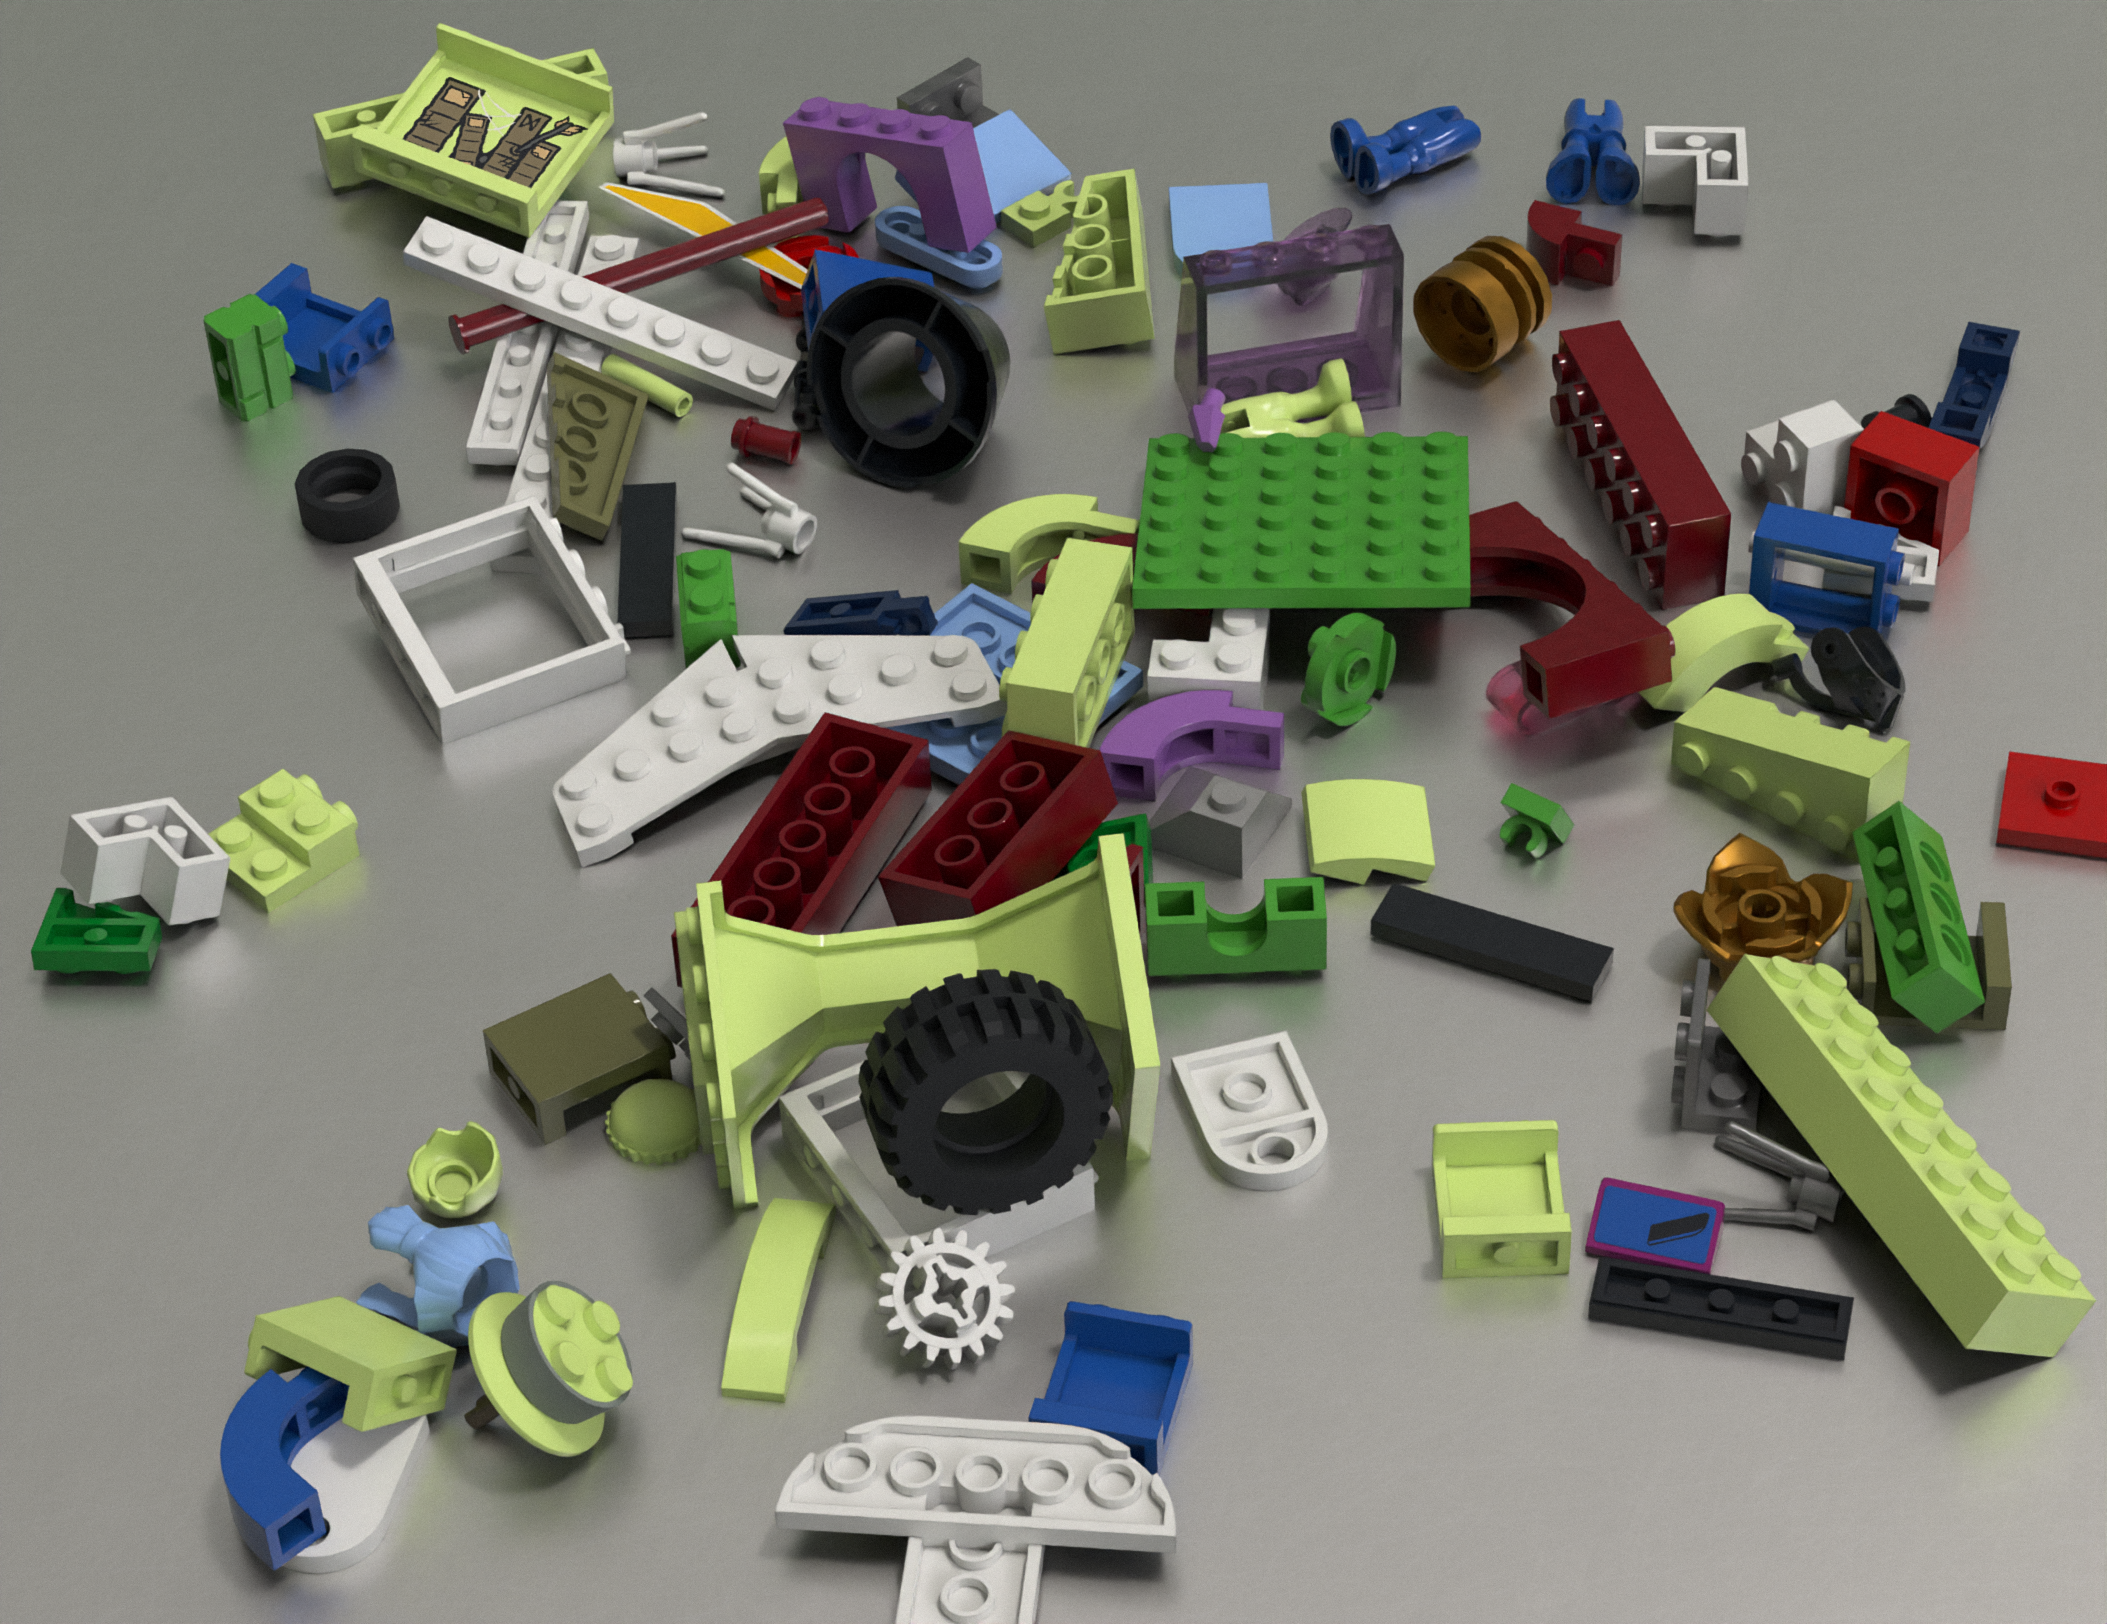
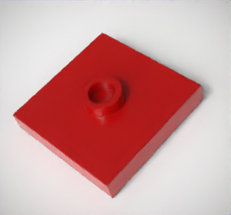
(2054, 805)

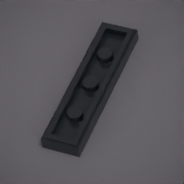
(648, 559)
(1492, 941)
(1721, 1308)

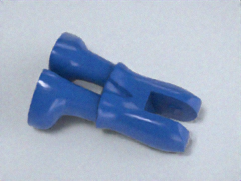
(1588, 143)

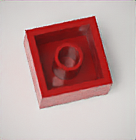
(1912, 481)

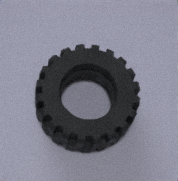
(965, 1034)

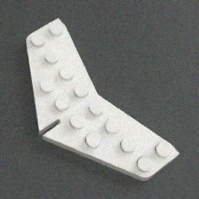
(729, 719)

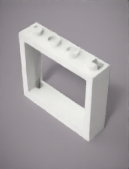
(461, 547)
(833, 1102)

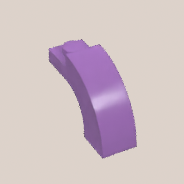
(1187, 732)

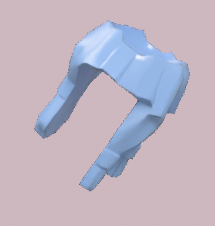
(443, 1271)

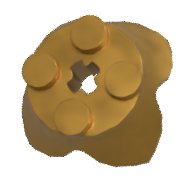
(1759, 909)

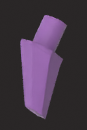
(1207, 420)

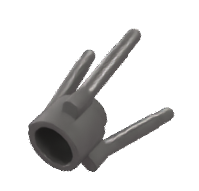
(1811, 1185)

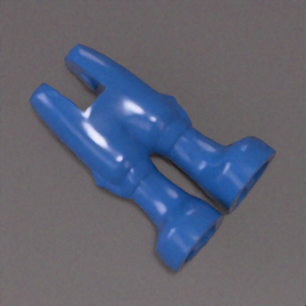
(1405, 149)

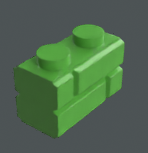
(249, 356)
(707, 602)

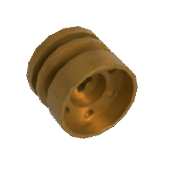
(1482, 303)

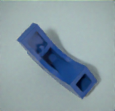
(268, 1427)

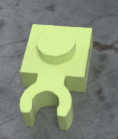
(1041, 216)

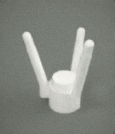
(636, 157)
(783, 521)

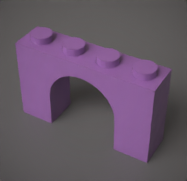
(930, 151)

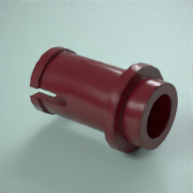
(765, 440)

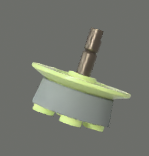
(548, 1365)

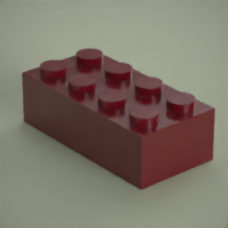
(1000, 830)

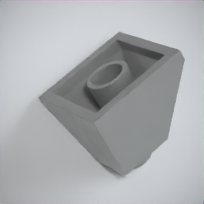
(1217, 821)

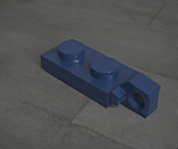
(864, 615)

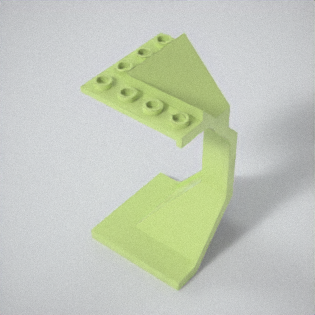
(777, 998)

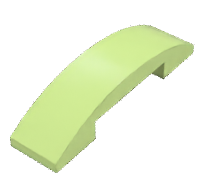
(773, 1298)

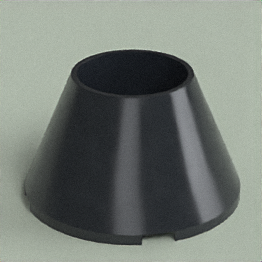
(872, 391)

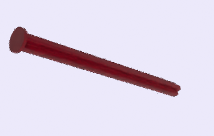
(656, 267)

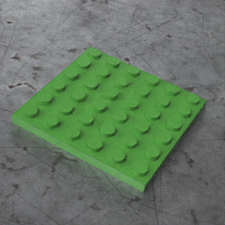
(1305, 522)

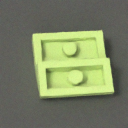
(1367, 827)

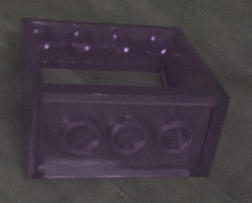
(1369, 352)

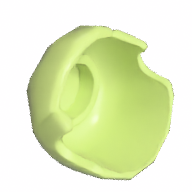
(456, 1171)

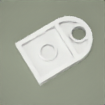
(1252, 1104)
(358, 1488)

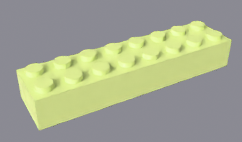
(1901, 1157)

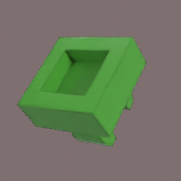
(1535, 815)

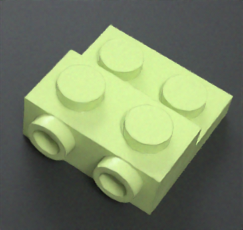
(285, 839)

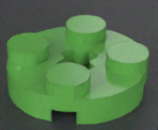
(1347, 668)

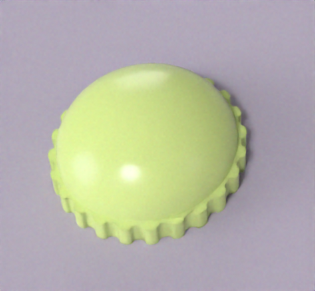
(654, 1122)

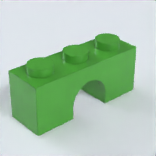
(1277, 935)

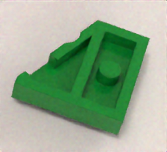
(94, 939)

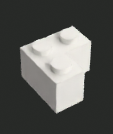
(1701, 170)
(1802, 457)
(1230, 661)
(150, 853)

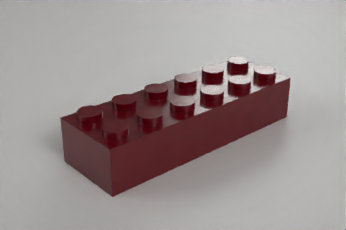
(1641, 465)
(824, 828)

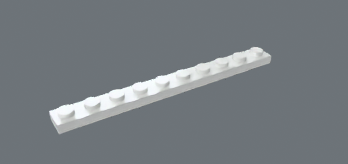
(534, 467)

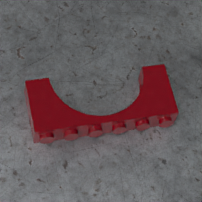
(1600, 652)

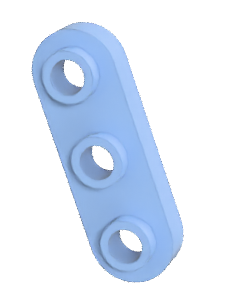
(903, 233)

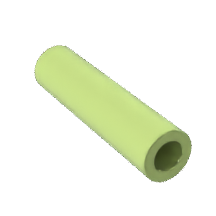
(660, 391)

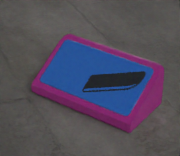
(1655, 1226)

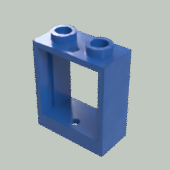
(1832, 537)

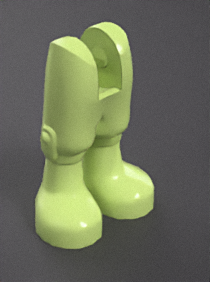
(1280, 410)

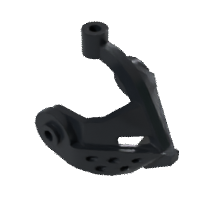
(1855, 670)

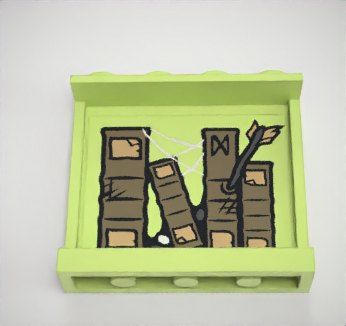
(487, 132)

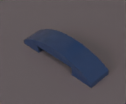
(1977, 383)

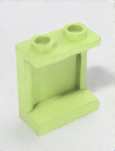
(1499, 1199)
(387, 1365)

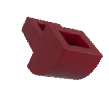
(1570, 248)

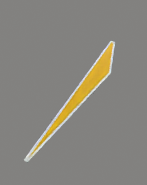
(701, 219)

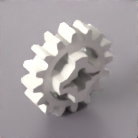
(955, 1321)

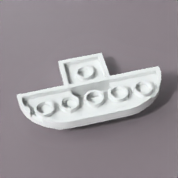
(978, 1506)

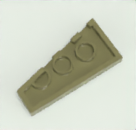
(590, 442)

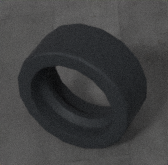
(350, 519)

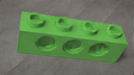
(1918, 917)

